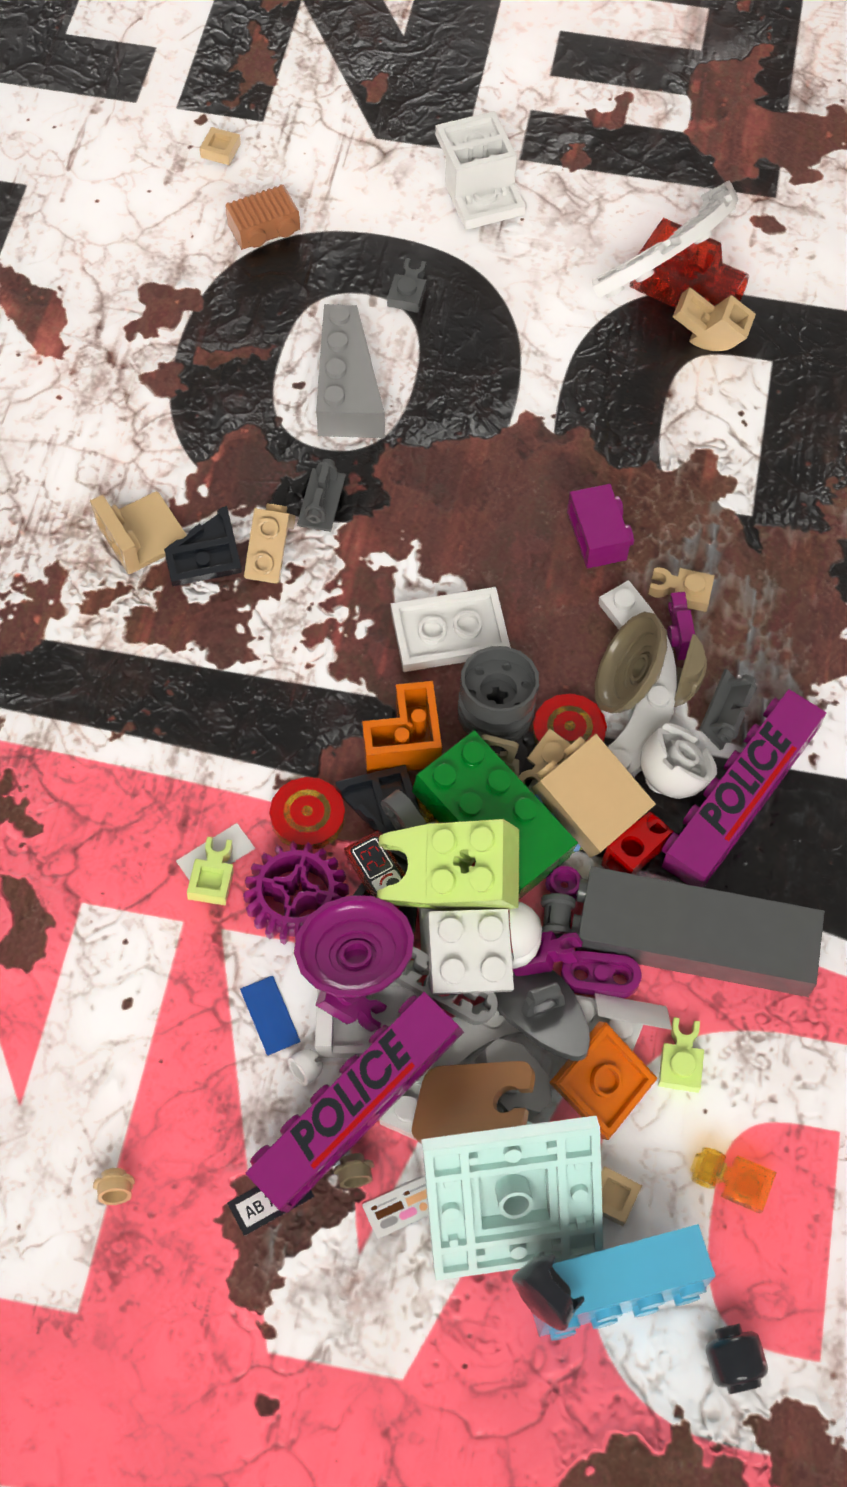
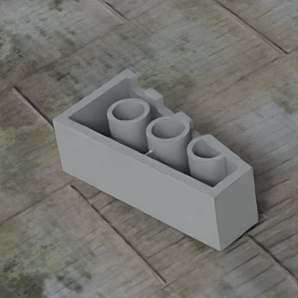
(347, 383)

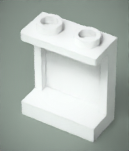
(341, 1040)

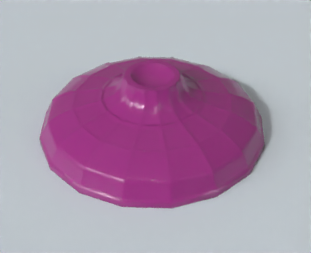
(354, 946)

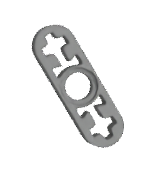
(464, 1008)

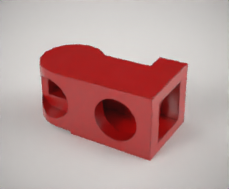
(637, 845)

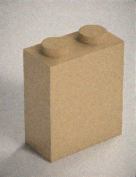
(592, 794)

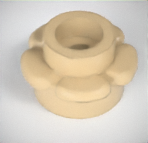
(114, 1186)

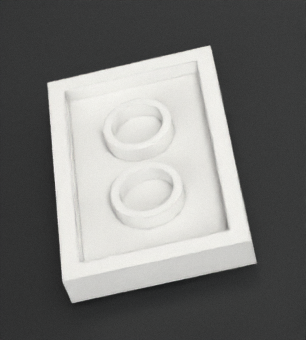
(447, 628)

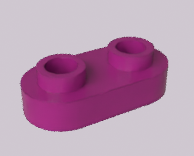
(600, 972)

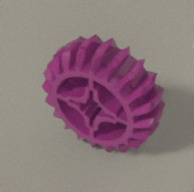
(268, 883)

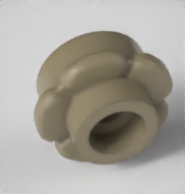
(354, 1171)

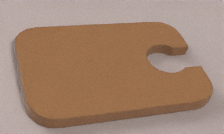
(466, 1098)

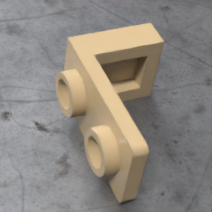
(268, 543)

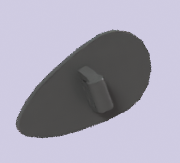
(547, 1014)

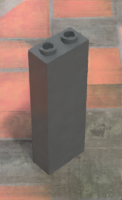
(700, 931)

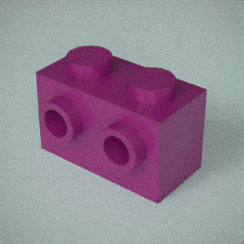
(599, 525)

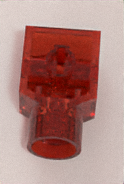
(695, 268)

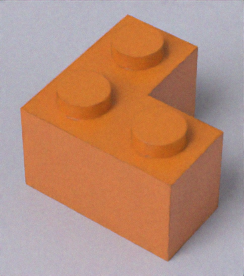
(410, 737)

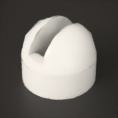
(304, 1066)

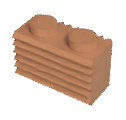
(262, 217)

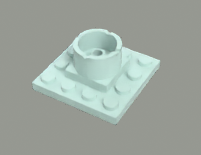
(513, 1194)

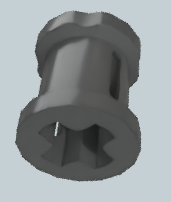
(557, 913)

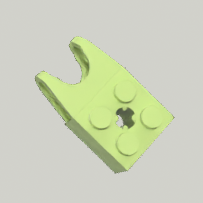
(441, 867)

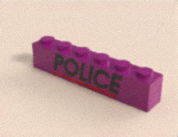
(743, 790)
(353, 1102)

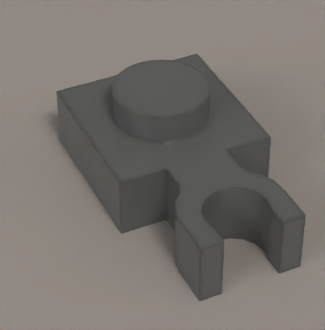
(408, 289)

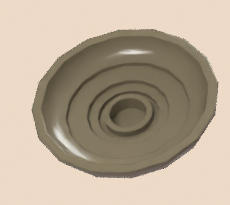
(631, 663)

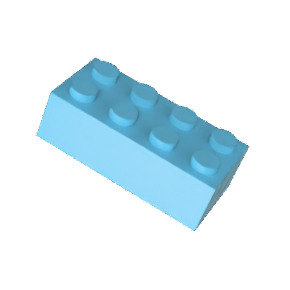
(634, 1279)

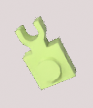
(211, 877)
(680, 1063)

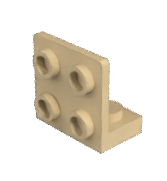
(137, 530)

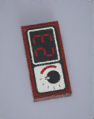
(373, 864)

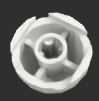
(675, 763)

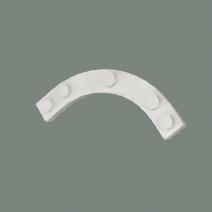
(715, 207)
(658, 704)
(476, 1037)

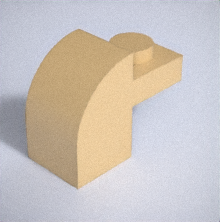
(714, 326)

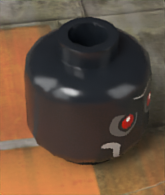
(736, 1359)

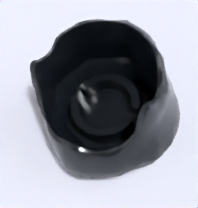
(546, 1292)

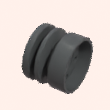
(498, 693)

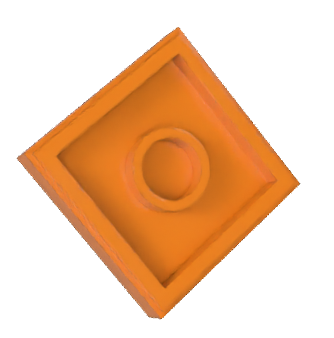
(606, 1081)

